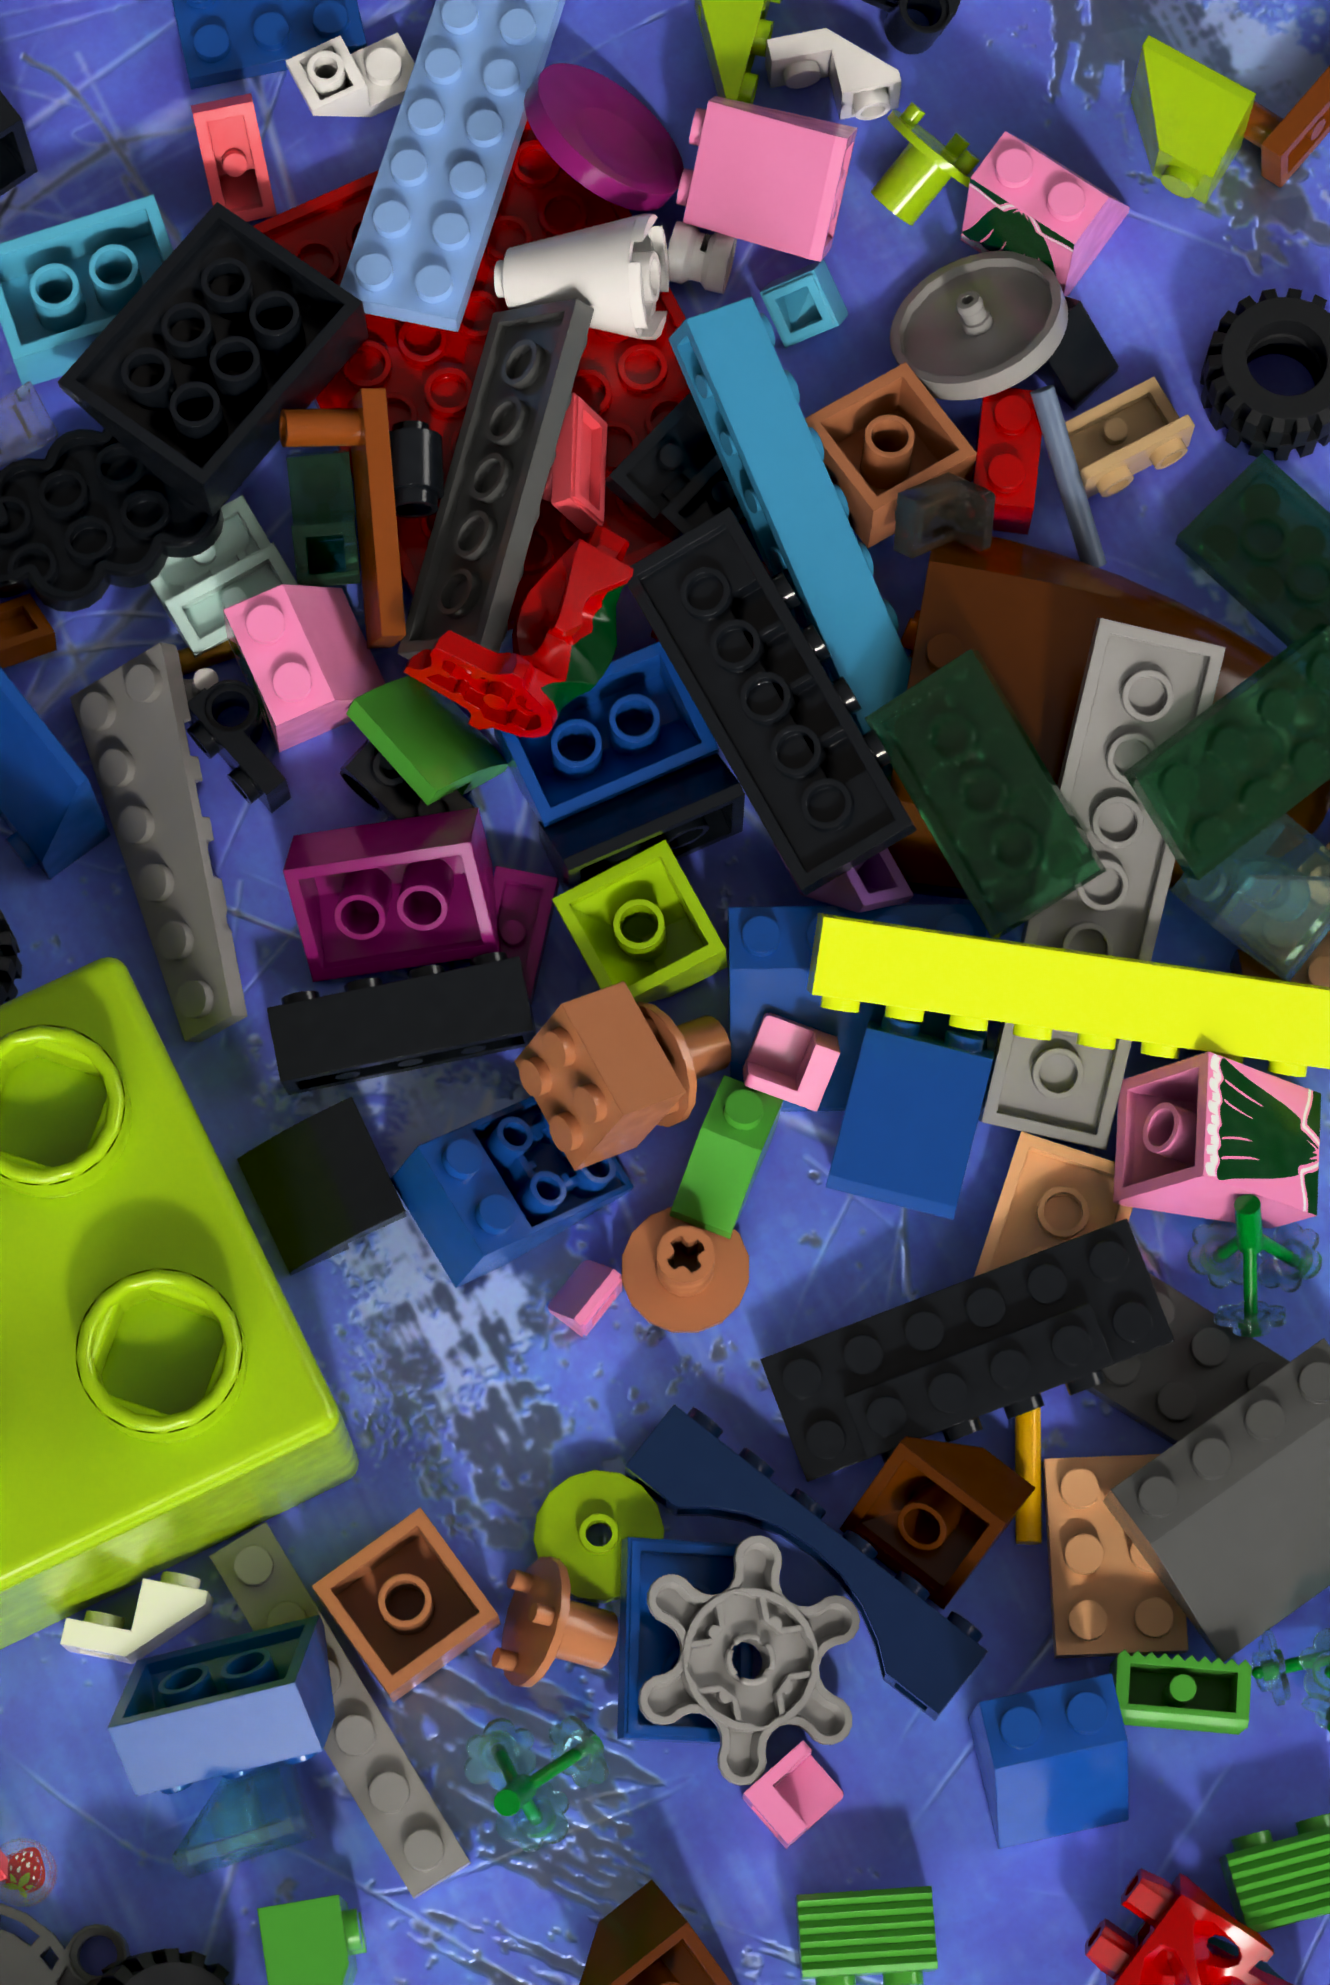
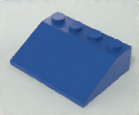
(43, 790)
(771, 972)

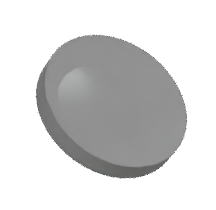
(980, 324)

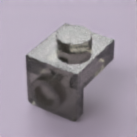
(941, 513)

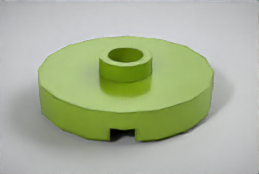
(587, 1501)

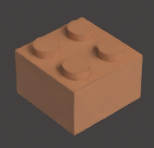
(887, 442)
(599, 1076)
(406, 1604)

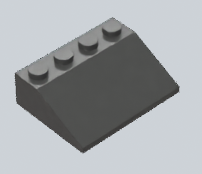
(1241, 1507)

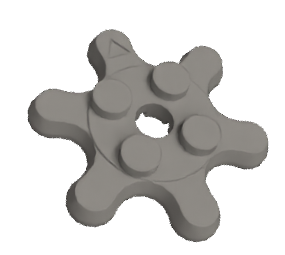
(791, 1651)

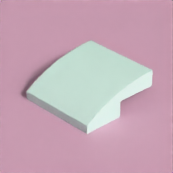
(225, 574)

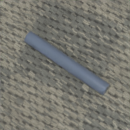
(1068, 476)

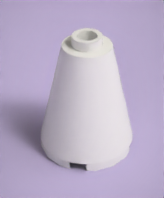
(607, 266)

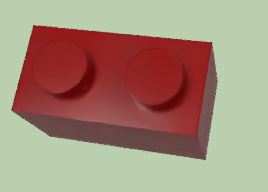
(1009, 457)

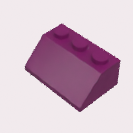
(393, 894)

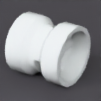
(700, 257)

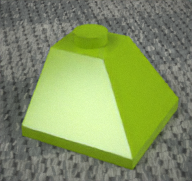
(1187, 119)
(643, 927)

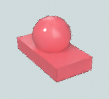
(579, 469)

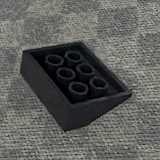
(214, 355)

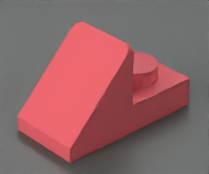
(234, 156)

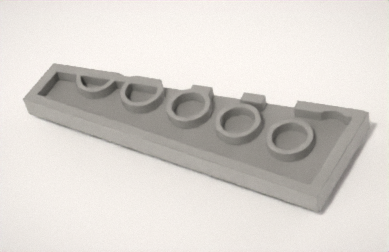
(150, 792)

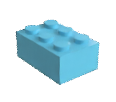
(73, 281)

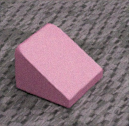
(586, 1296)

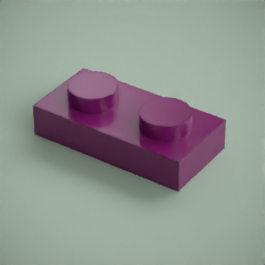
(524, 917)

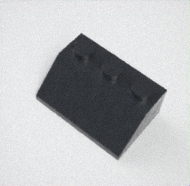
(684, 807)

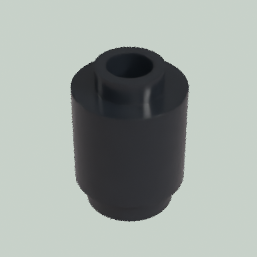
(416, 468)

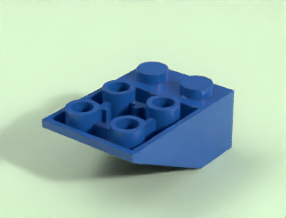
(500, 1190)

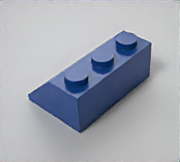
(610, 739)
(225, 1707)

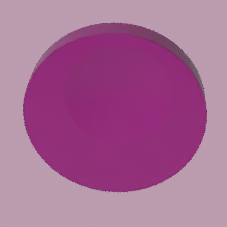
(603, 137)

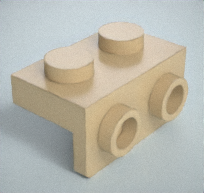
(1127, 437)

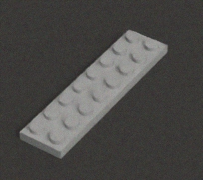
(1130, 701)

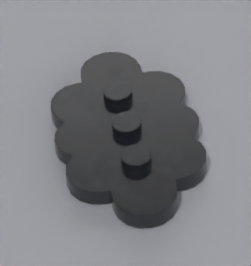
(91, 522)

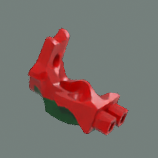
(559, 644)
(1178, 1941)

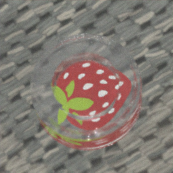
(30, 1872)

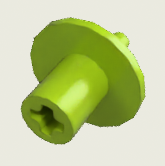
(921, 167)

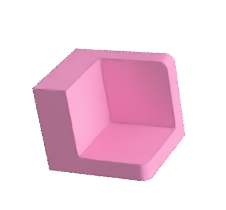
(791, 1061)
(793, 1795)

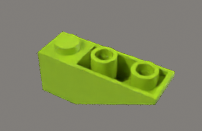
(732, 37)

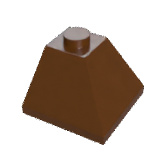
(938, 1511)
(649, 1945)

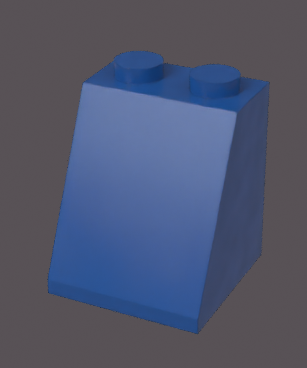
(911, 1117)
(1052, 1760)

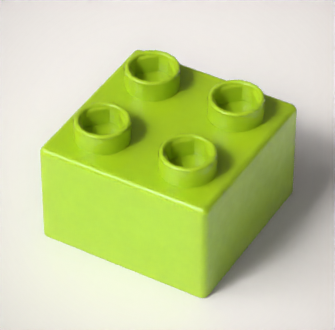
(141, 1329)

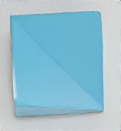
(804, 303)

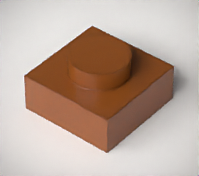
(23, 631)

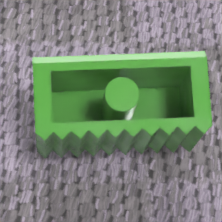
(1182, 1692)
(1280, 1879)
(867, 1935)

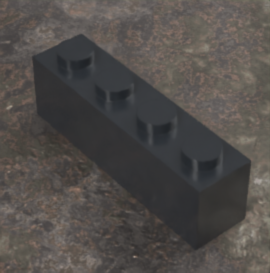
(401, 1023)

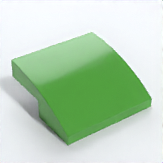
(426, 739)

